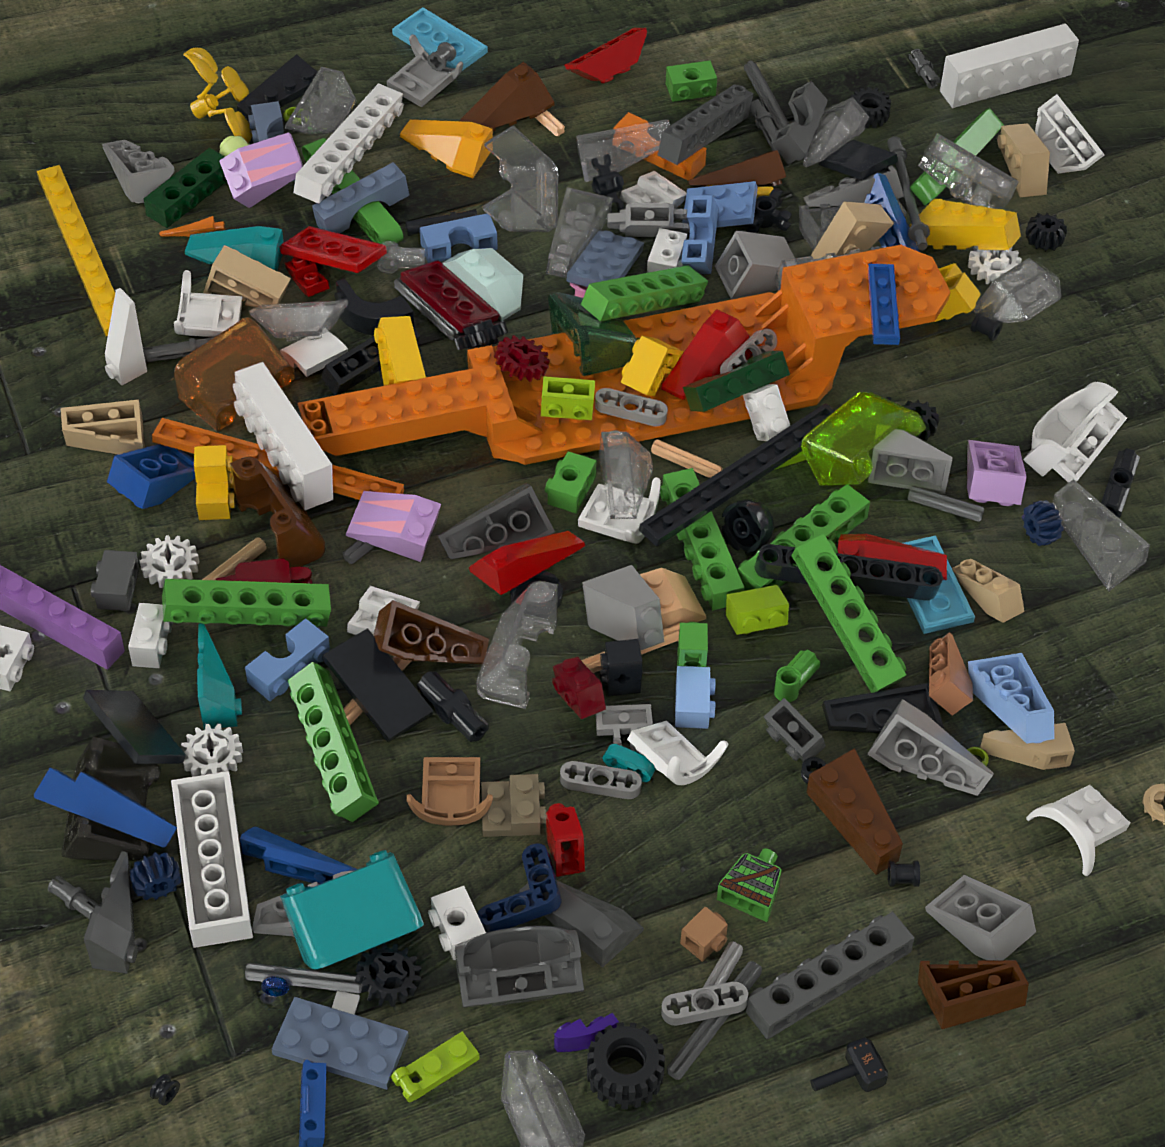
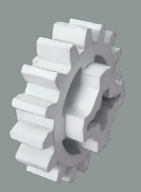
(992, 263)
(156, 560)
(225, 748)

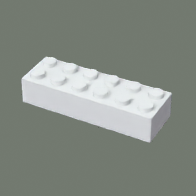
(1008, 65)
(283, 436)
(211, 859)

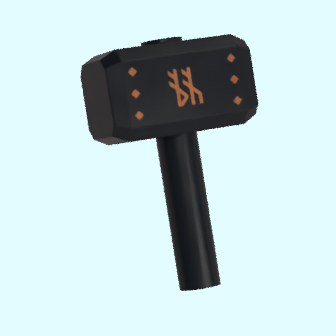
(863, 1064)

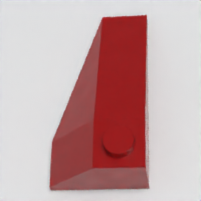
(707, 351)
(881, 548)
(522, 560)

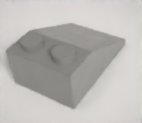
(908, 462)
(983, 918)

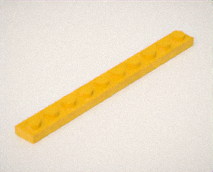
(79, 243)

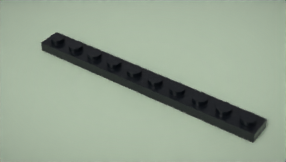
(731, 479)

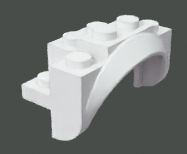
(1067, 438)

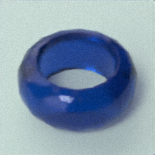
(275, 986)

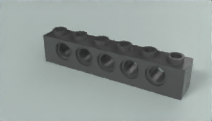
(705, 124)
(848, 973)

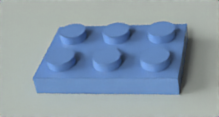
(734, 201)

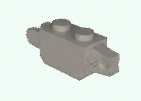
(647, 218)

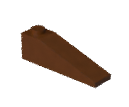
(513, 97)
(762, 168)
(423, 637)

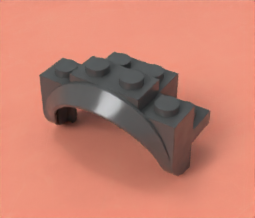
(518, 965)

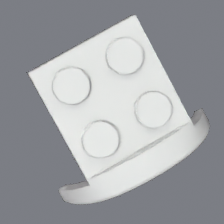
(205, 313)
(597, 517)
(674, 753)
(1087, 819)

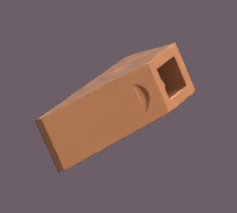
(948, 676)

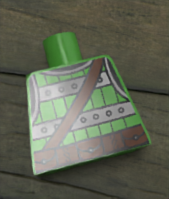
(752, 884)

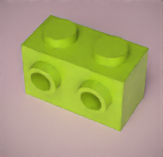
(567, 398)
(757, 609)

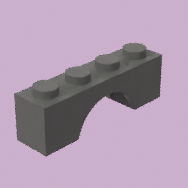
(795, 138)

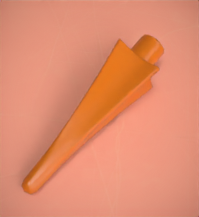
(202, 226)

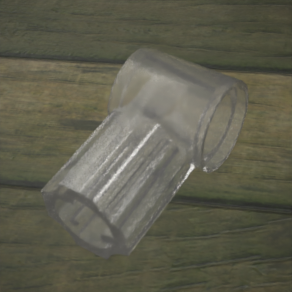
(400, 257)

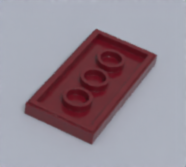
(448, 295)

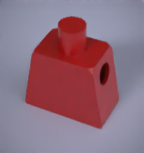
(564, 826)

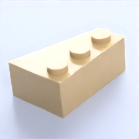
(1025, 158)
(853, 228)
(242, 276)

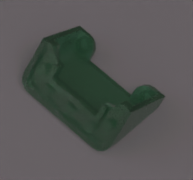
(599, 344)

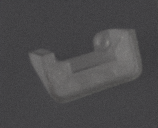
(506, 662)

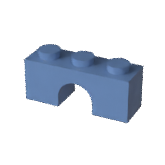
(702, 219)
(474, 231)
(271, 674)

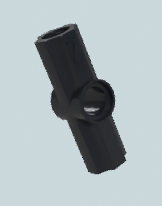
(1120, 481)
(453, 706)

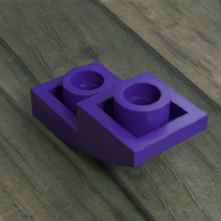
(577, 1036)

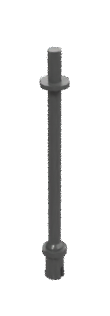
(918, 231)

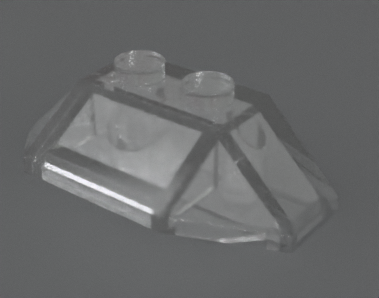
(323, 104)
(1020, 293)
(299, 319)
(538, 1103)

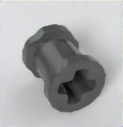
(444, 53)

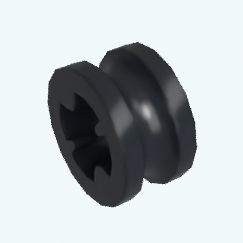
(812, 762)
(164, 1089)

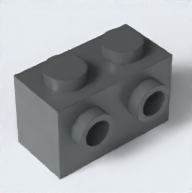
(115, 580)
(794, 730)

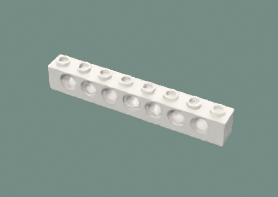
(348, 143)

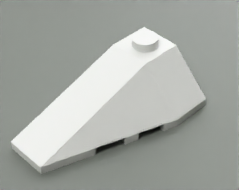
(124, 344)

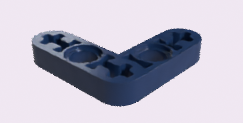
(533, 898)

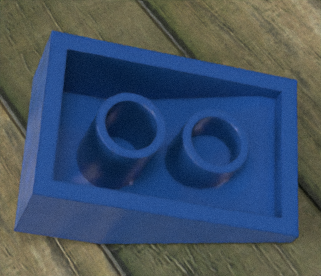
(151, 474)

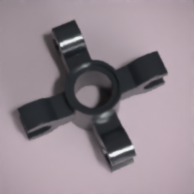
(607, 182)
(767, 214)

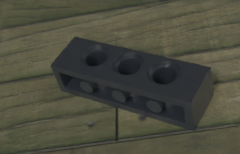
(354, 366)

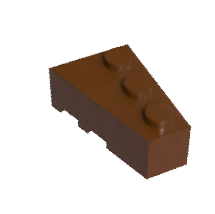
(972, 991)

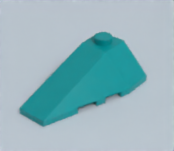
(254, 242)
(215, 688)

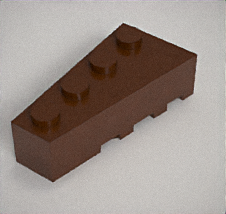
(855, 809)

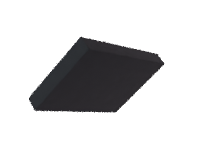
(859, 160)

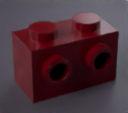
(579, 687)

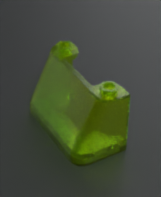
(841, 442)

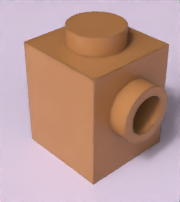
(704, 934)

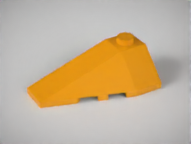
(452, 142)

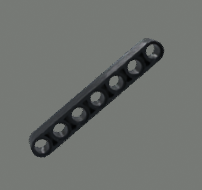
(862, 572)

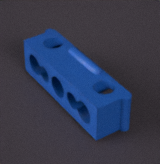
(312, 1104)

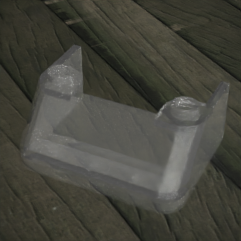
(533, 196)

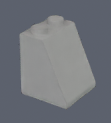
(751, 263)
(624, 607)

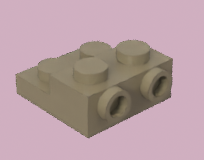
(514, 806)

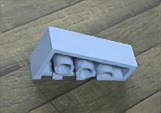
(1013, 695)

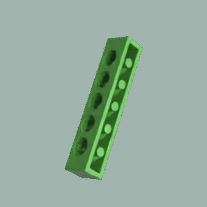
(644, 293)
(833, 517)
(703, 545)
(823, 550)
(245, 602)
(332, 742)

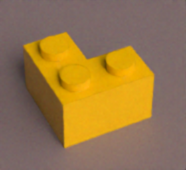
(962, 292)
(649, 364)
(213, 482)

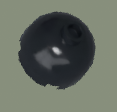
(747, 525)

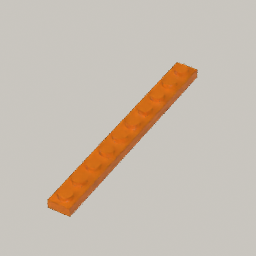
(186, 437)

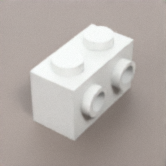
(666, 250)
(766, 411)
(149, 636)

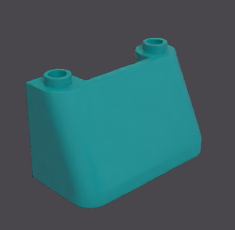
(351, 912)

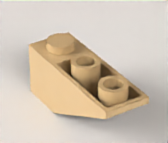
(991, 590)
(1042, 755)

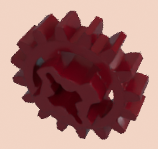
(521, 358)

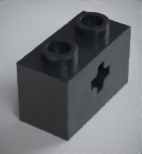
(621, 667)

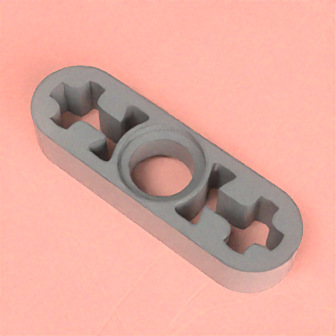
(757, 338)
(615, 396)
(593, 770)
(724, 990)

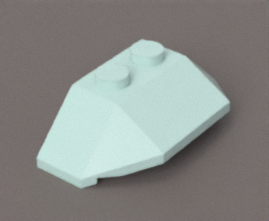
(490, 278)

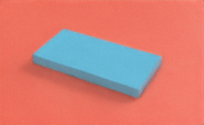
(433, 31)
(949, 605)

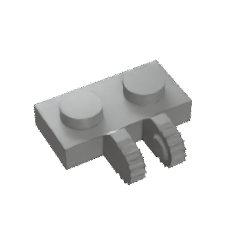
(623, 719)

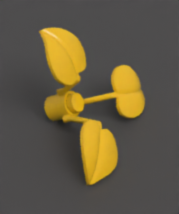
(207, 103)

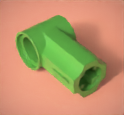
(794, 675)

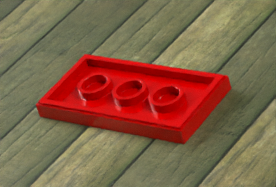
(333, 249)

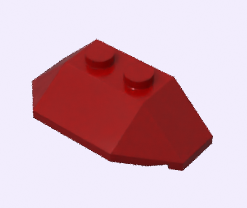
(610, 57)

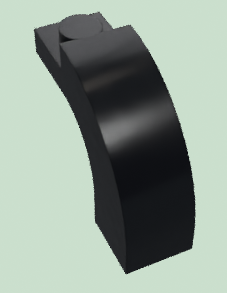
(366, 315)

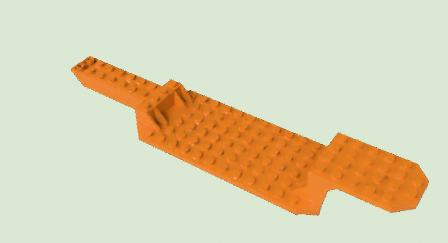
(813, 316)

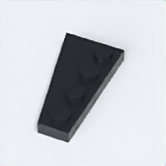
(283, 86)
(872, 710)

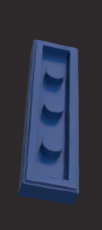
(883, 304)

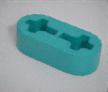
(624, 758)

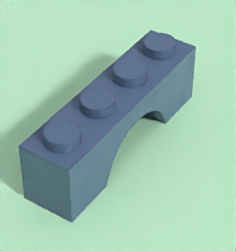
(266, 121)
(338, 209)

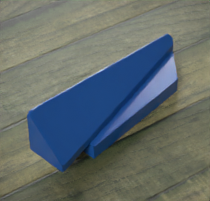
(883, 195)
(103, 805)
(290, 858)

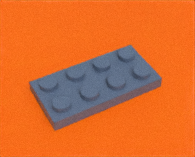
(605, 259)
(342, 1040)

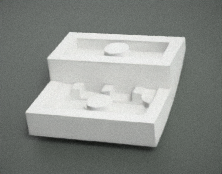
(654, 189)
(314, 354)
(371, 604)

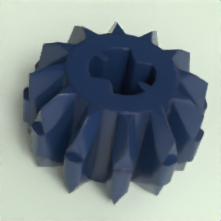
(1042, 522)
(155, 876)

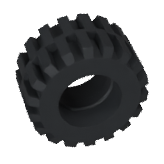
(631, 1043)

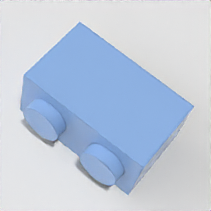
(693, 697)

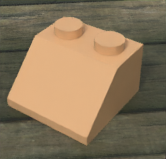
(676, 597)

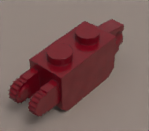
(270, 571)

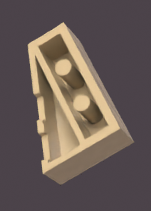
(104, 427)

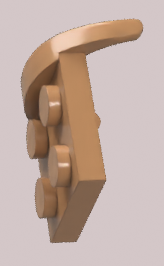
(450, 791)

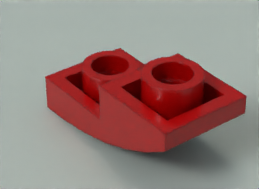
(306, 276)

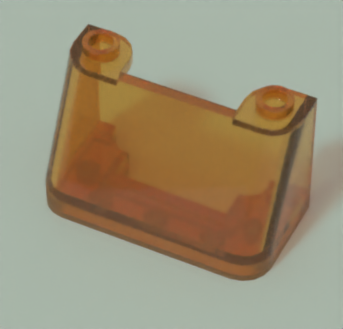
(208, 373)

